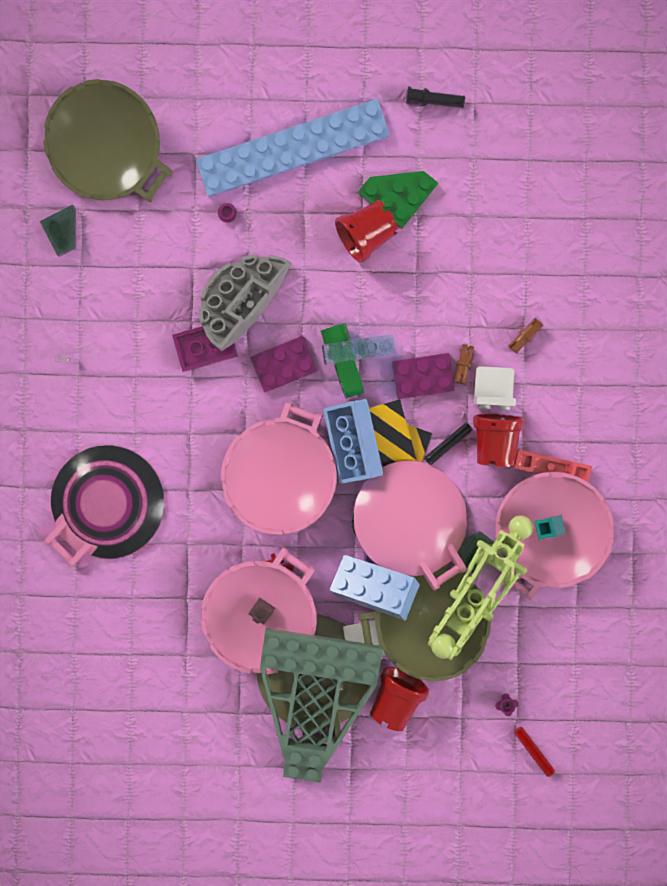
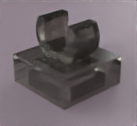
(261, 611)

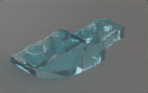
(358, 349)

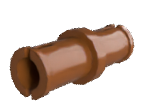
(525, 335)
(463, 364)

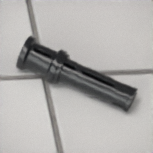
(425, 97)

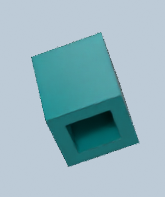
(550, 527)

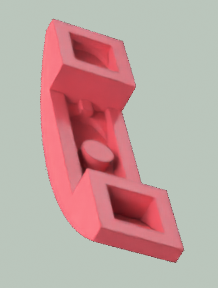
(540, 464)

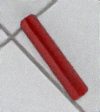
(534, 751)

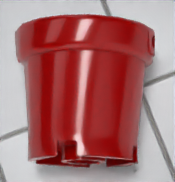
(366, 230)
(497, 438)
(397, 698)

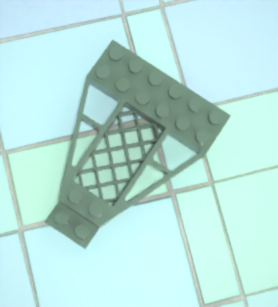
(323, 659)

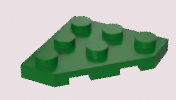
(400, 193)

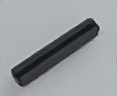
(448, 443)

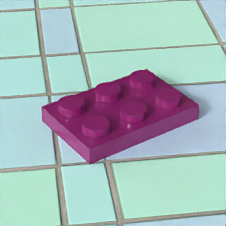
(197, 351)
(283, 364)
(423, 376)

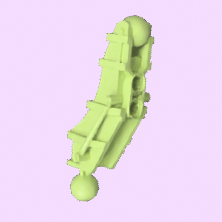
(510, 547)

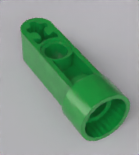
(346, 371)

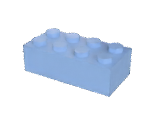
(353, 441)
(375, 587)

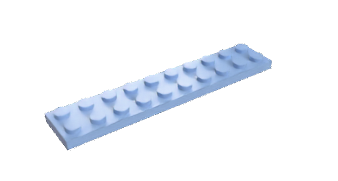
(292, 148)

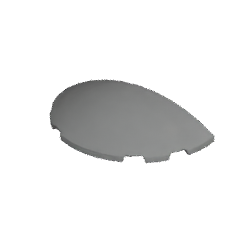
(239, 296)

